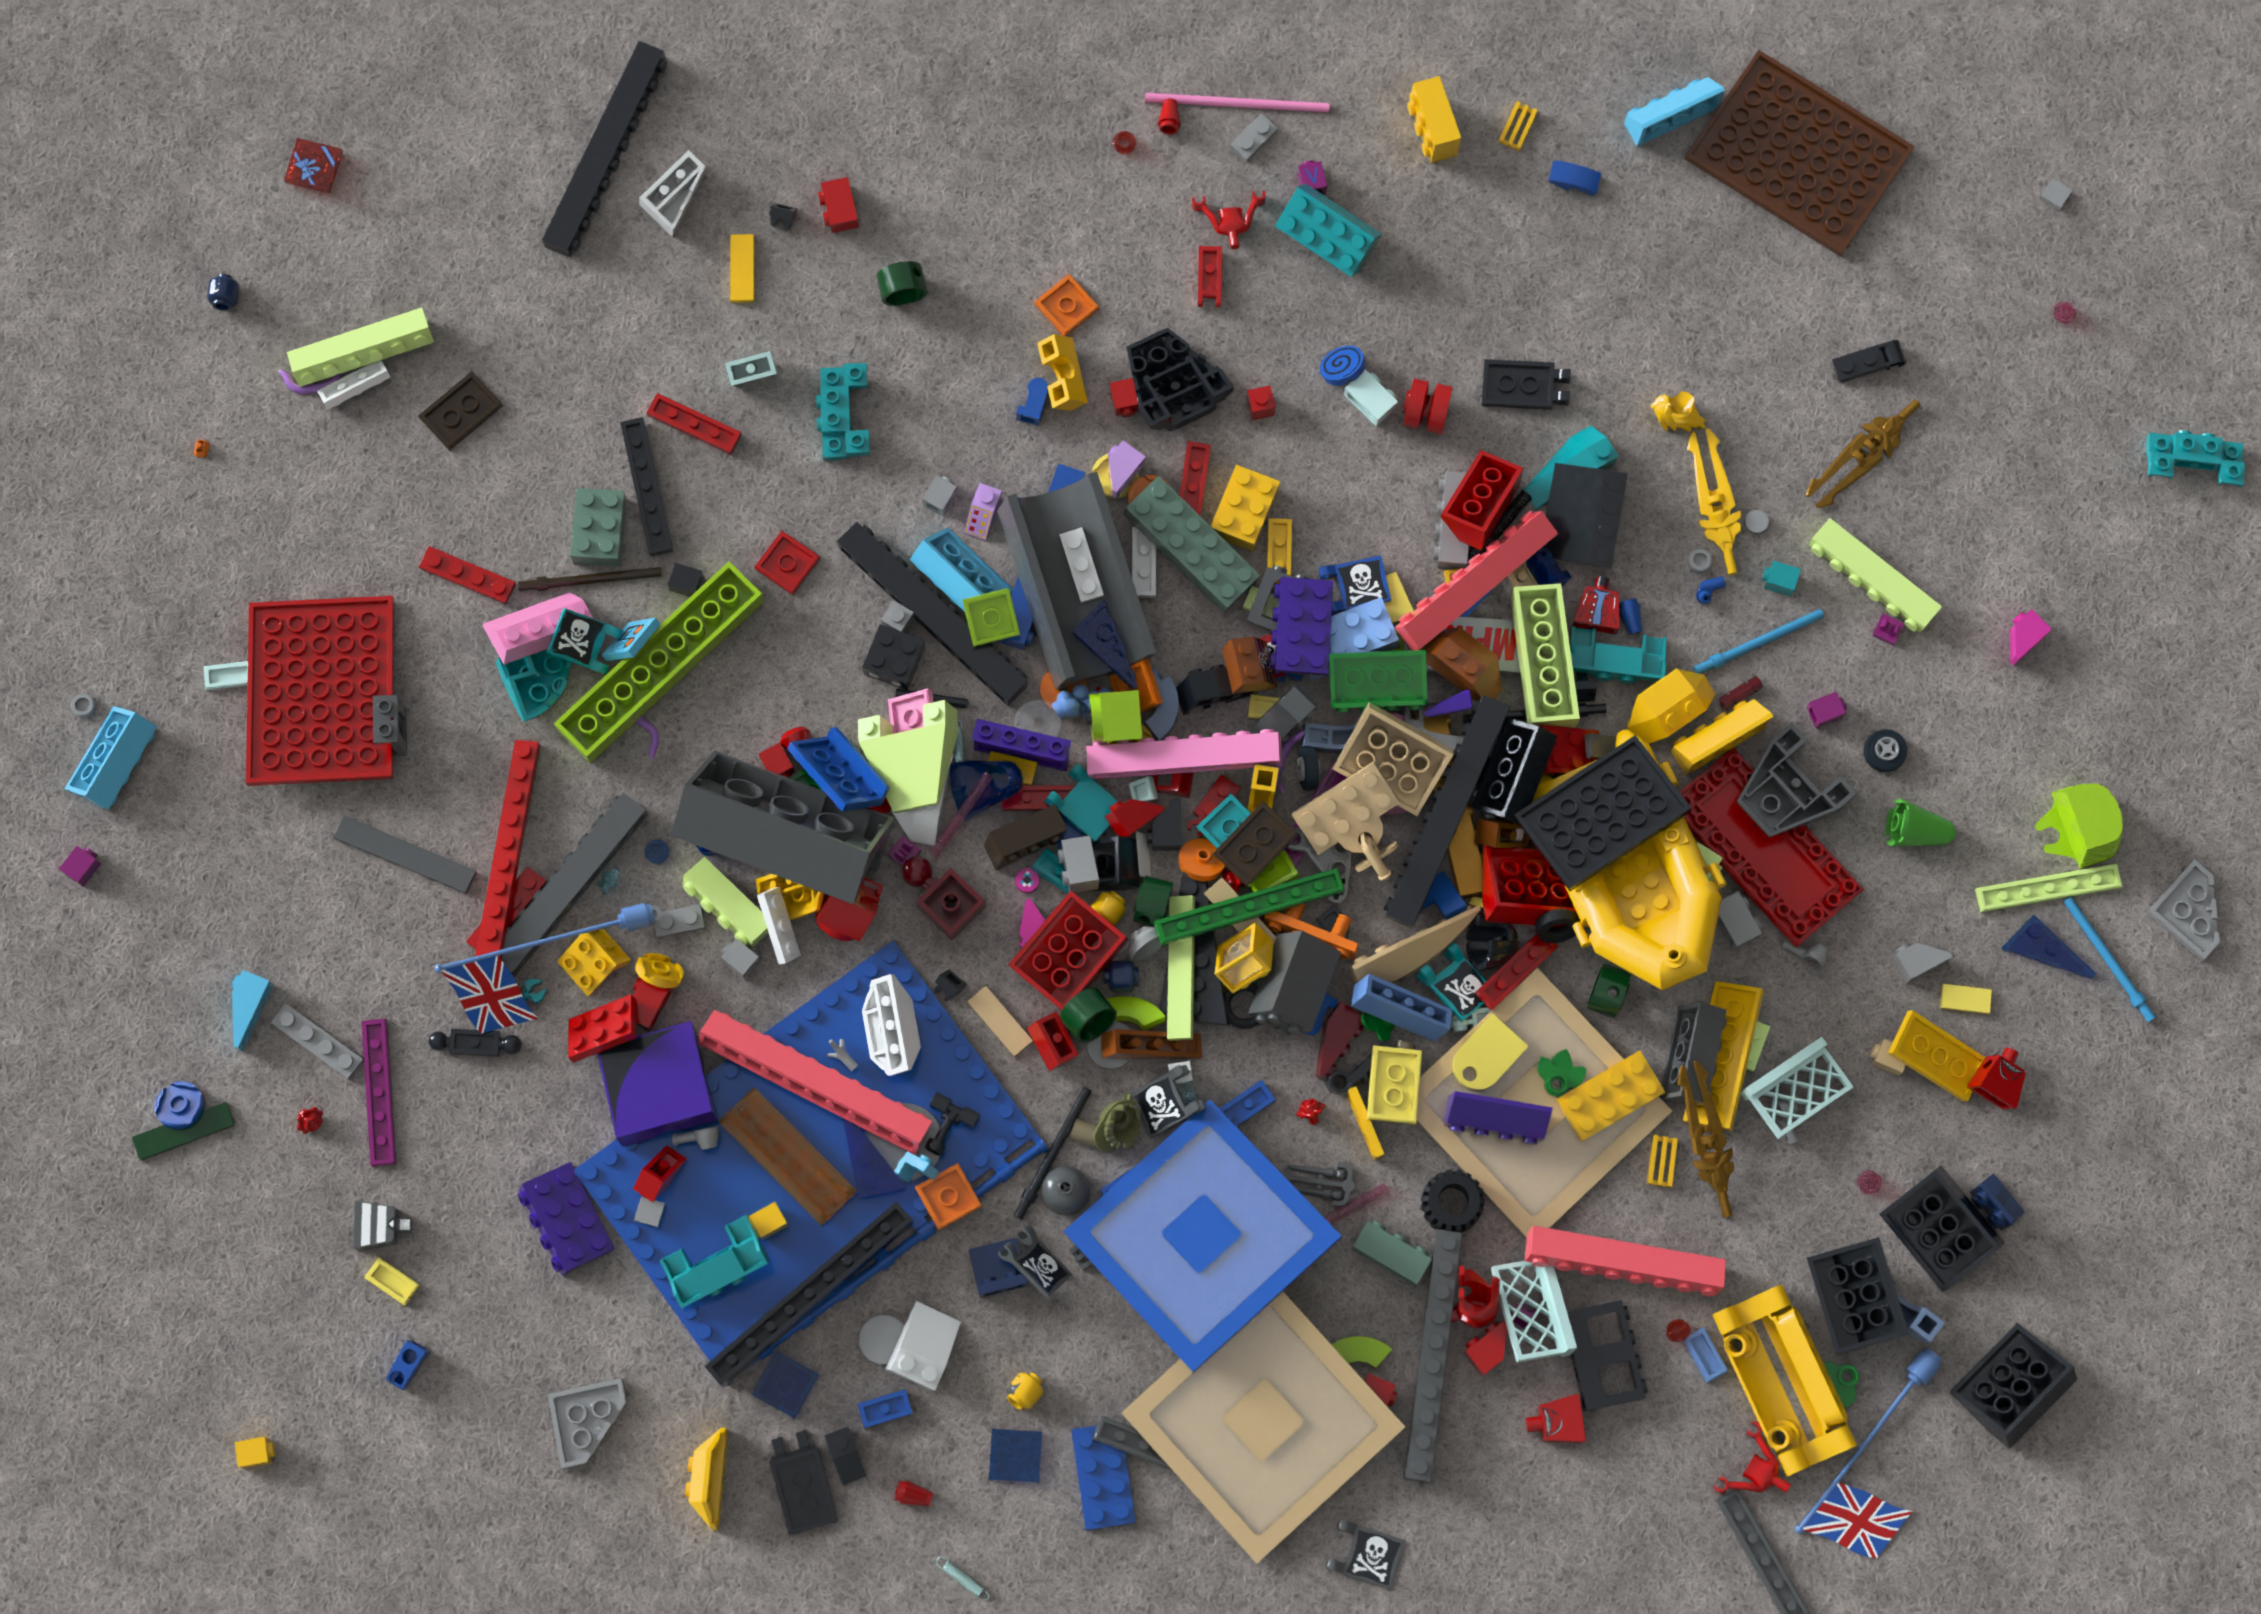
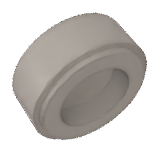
(1756, 522)
(1699, 560)
(83, 705)

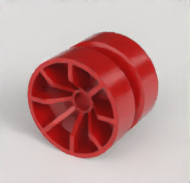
(1420, 405)

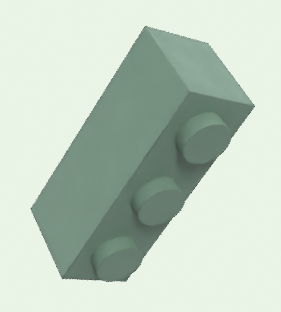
(1392, 1252)

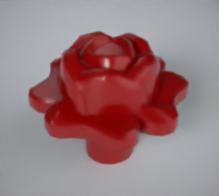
(1232, 880)
(1310, 1110)
(309, 1120)

